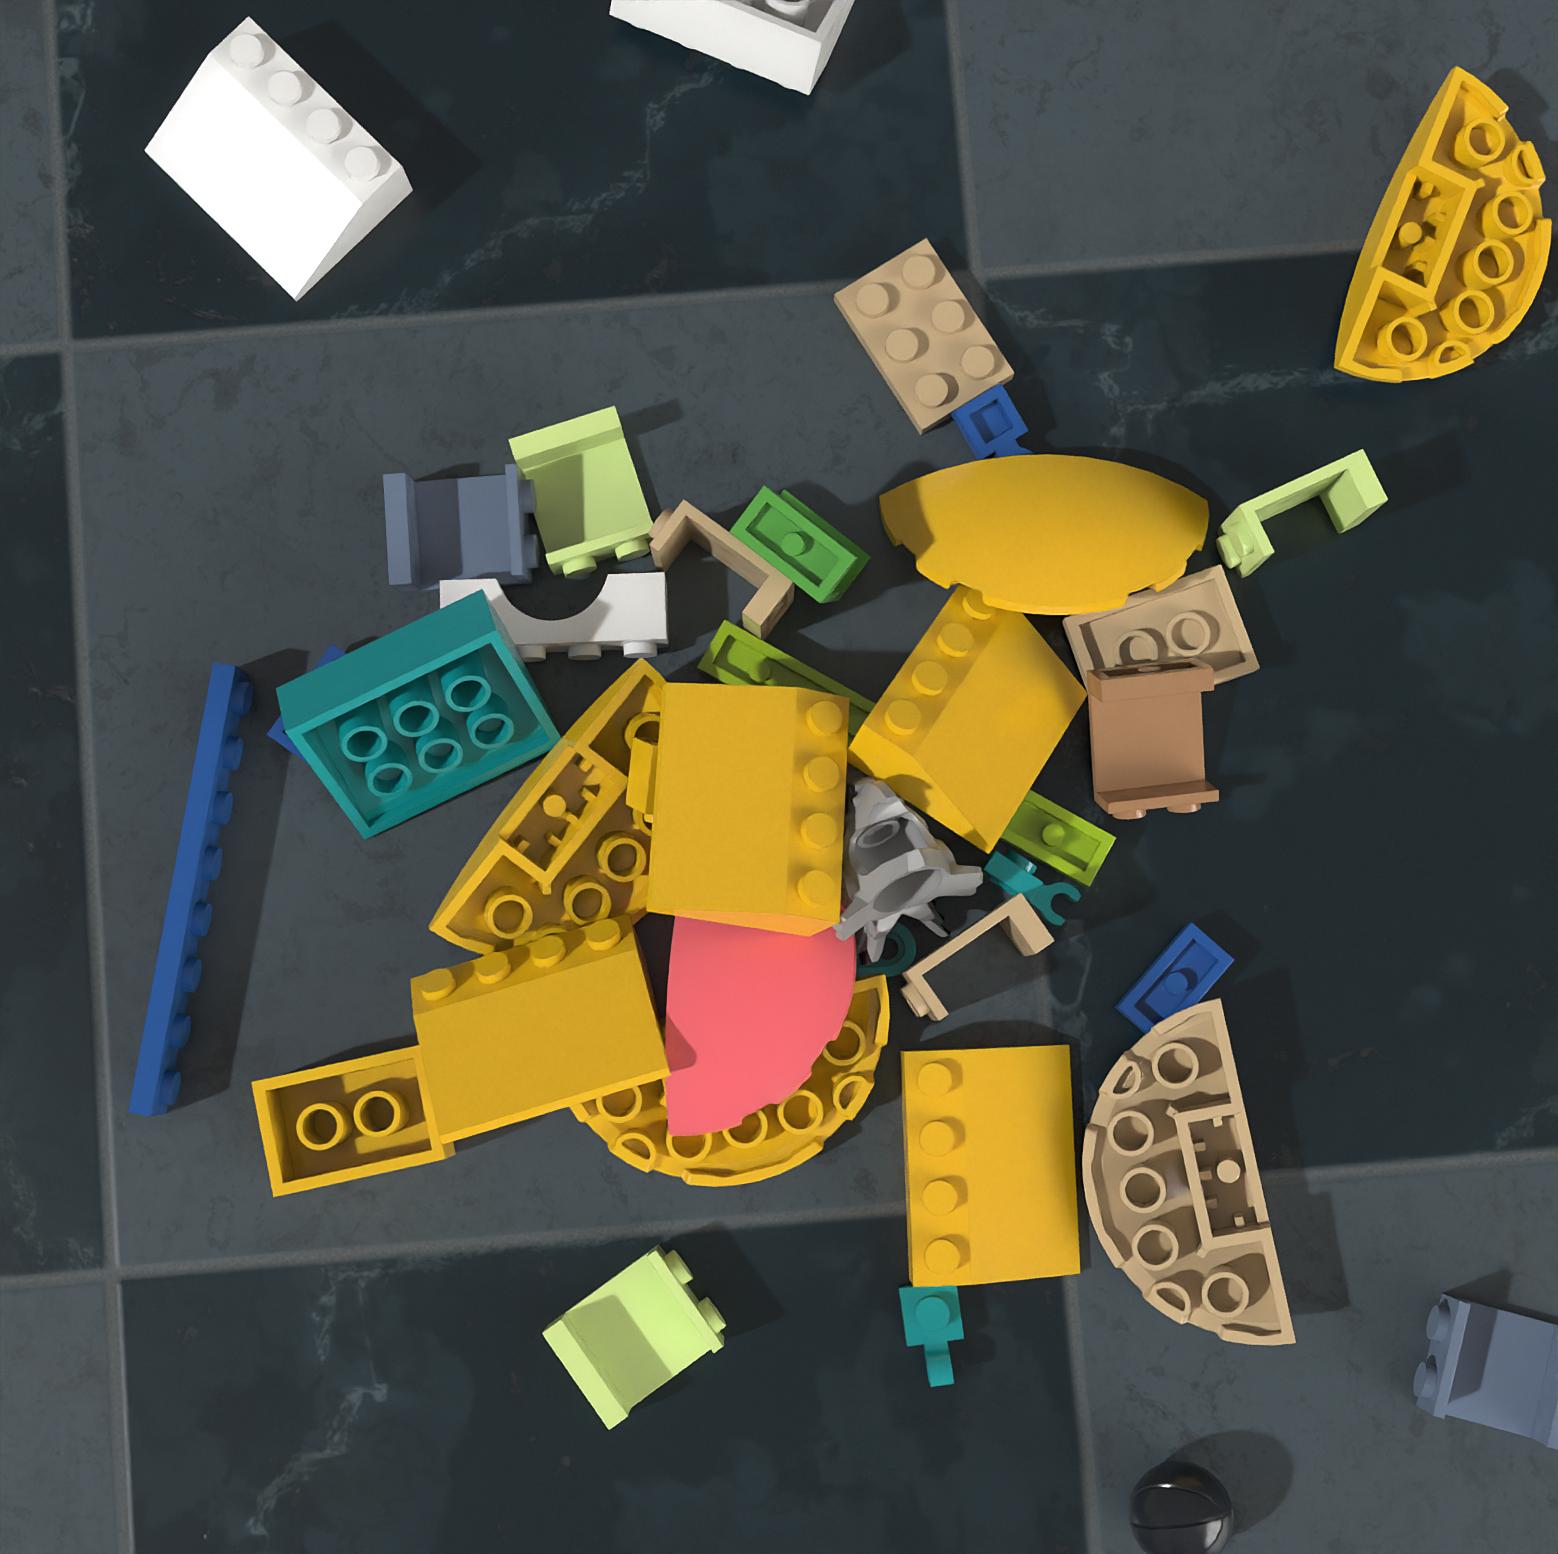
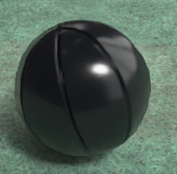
(1180, 1510)

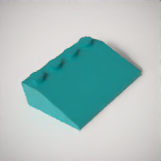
(418, 715)

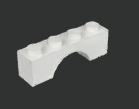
(624, 616)

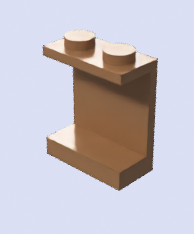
(1149, 737)

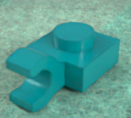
(1015, 876)
(932, 1318)

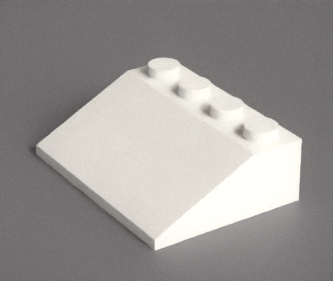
(767, 37)
(276, 160)

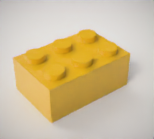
(347, 1121)

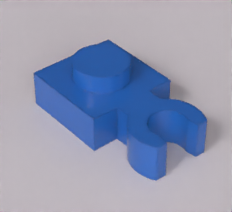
(991, 424)

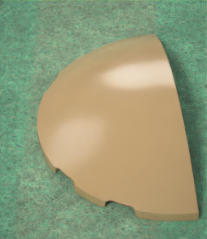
(1181, 1184)

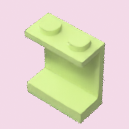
(1345, 487)
(585, 492)
(635, 1333)

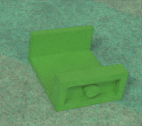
(800, 544)

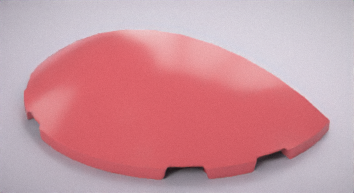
(748, 1017)

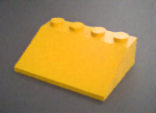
(970, 718)
(749, 806)
(537, 1028)
(989, 1164)

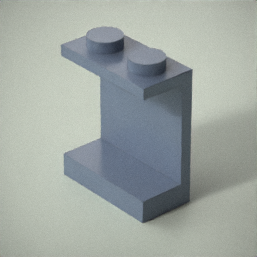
(459, 530)
(1491, 1369)

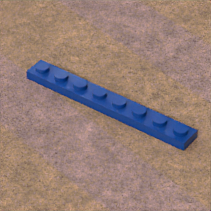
(187, 912)

